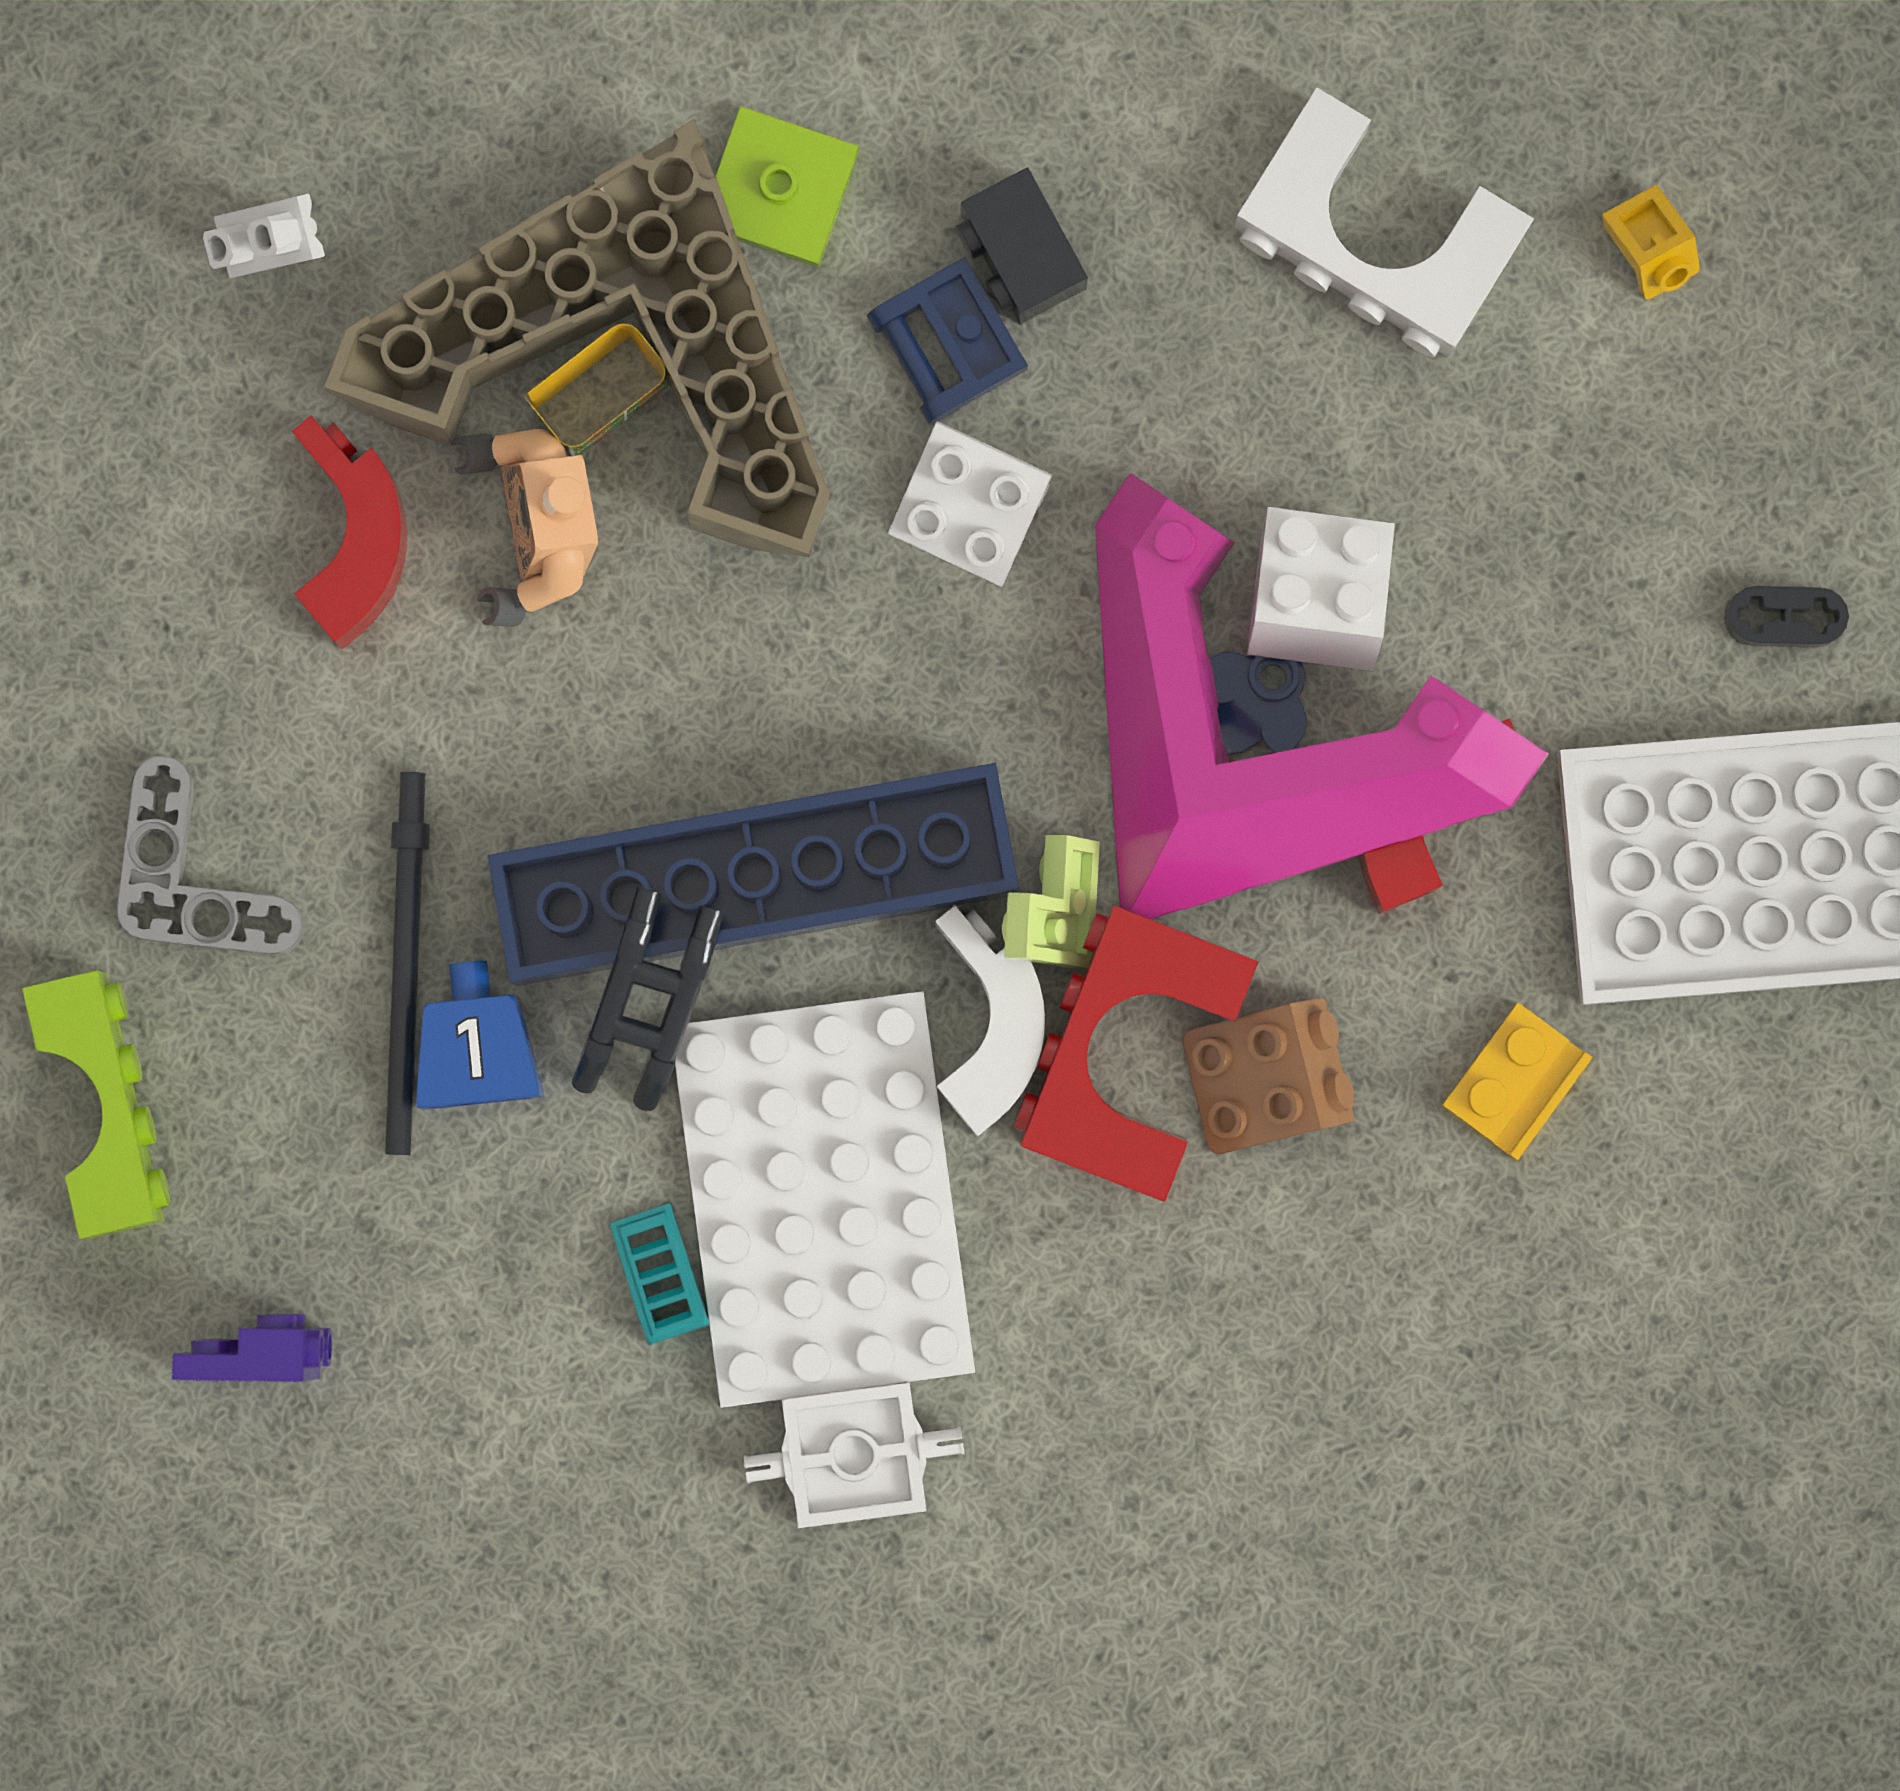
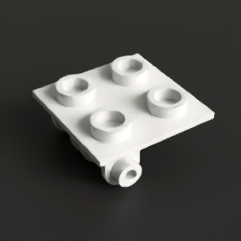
(970, 503)

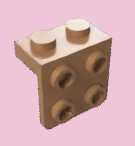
(1269, 1076)

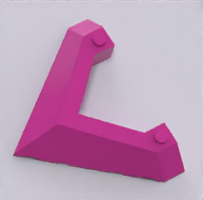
(1214, 827)

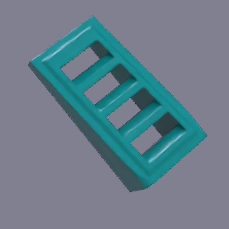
(677, 1324)

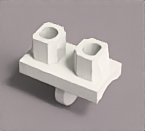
(263, 237)

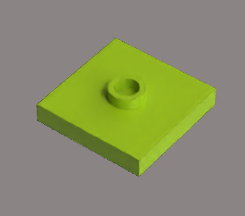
(784, 184)

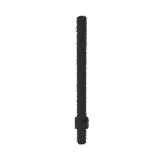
(410, 838)

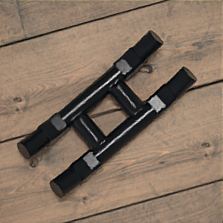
(631, 969)

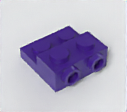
(271, 1352)

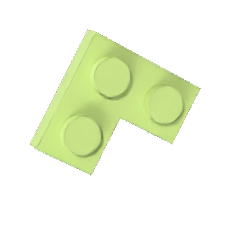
(1055, 924)

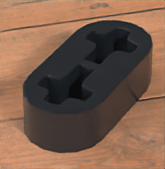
(1787, 601)

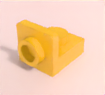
(1653, 241)

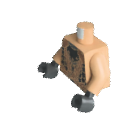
(547, 516)

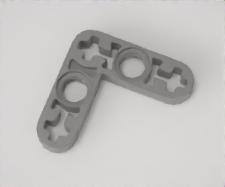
(167, 879)

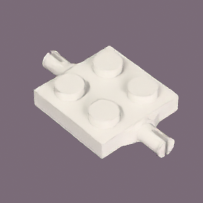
(854, 1455)

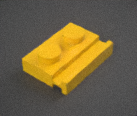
(1516, 1081)

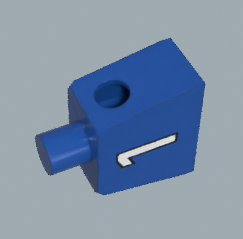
(475, 1046)

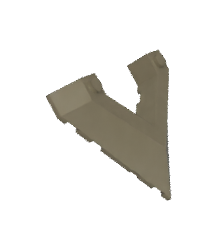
(636, 242)

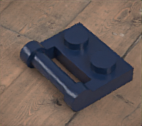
(966, 330)

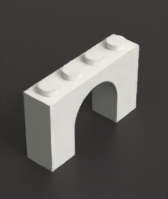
(1427, 300)

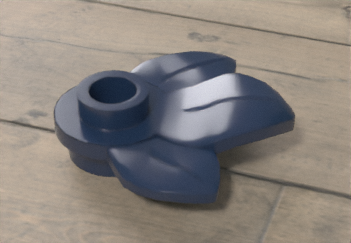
(1253, 711)

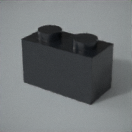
(1021, 246)

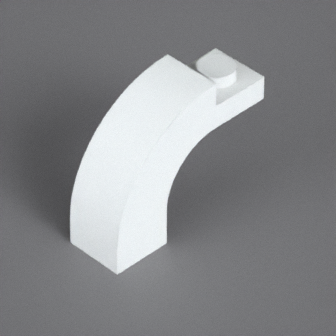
(1011, 1049)

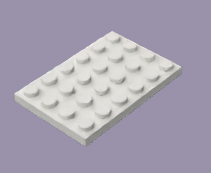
(1734, 862)
(822, 1200)

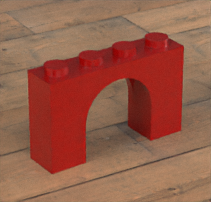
(1127, 961)

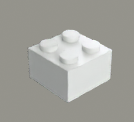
(1321, 589)

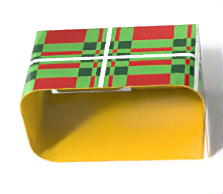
(585, 360)

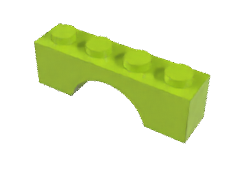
(116, 1182)

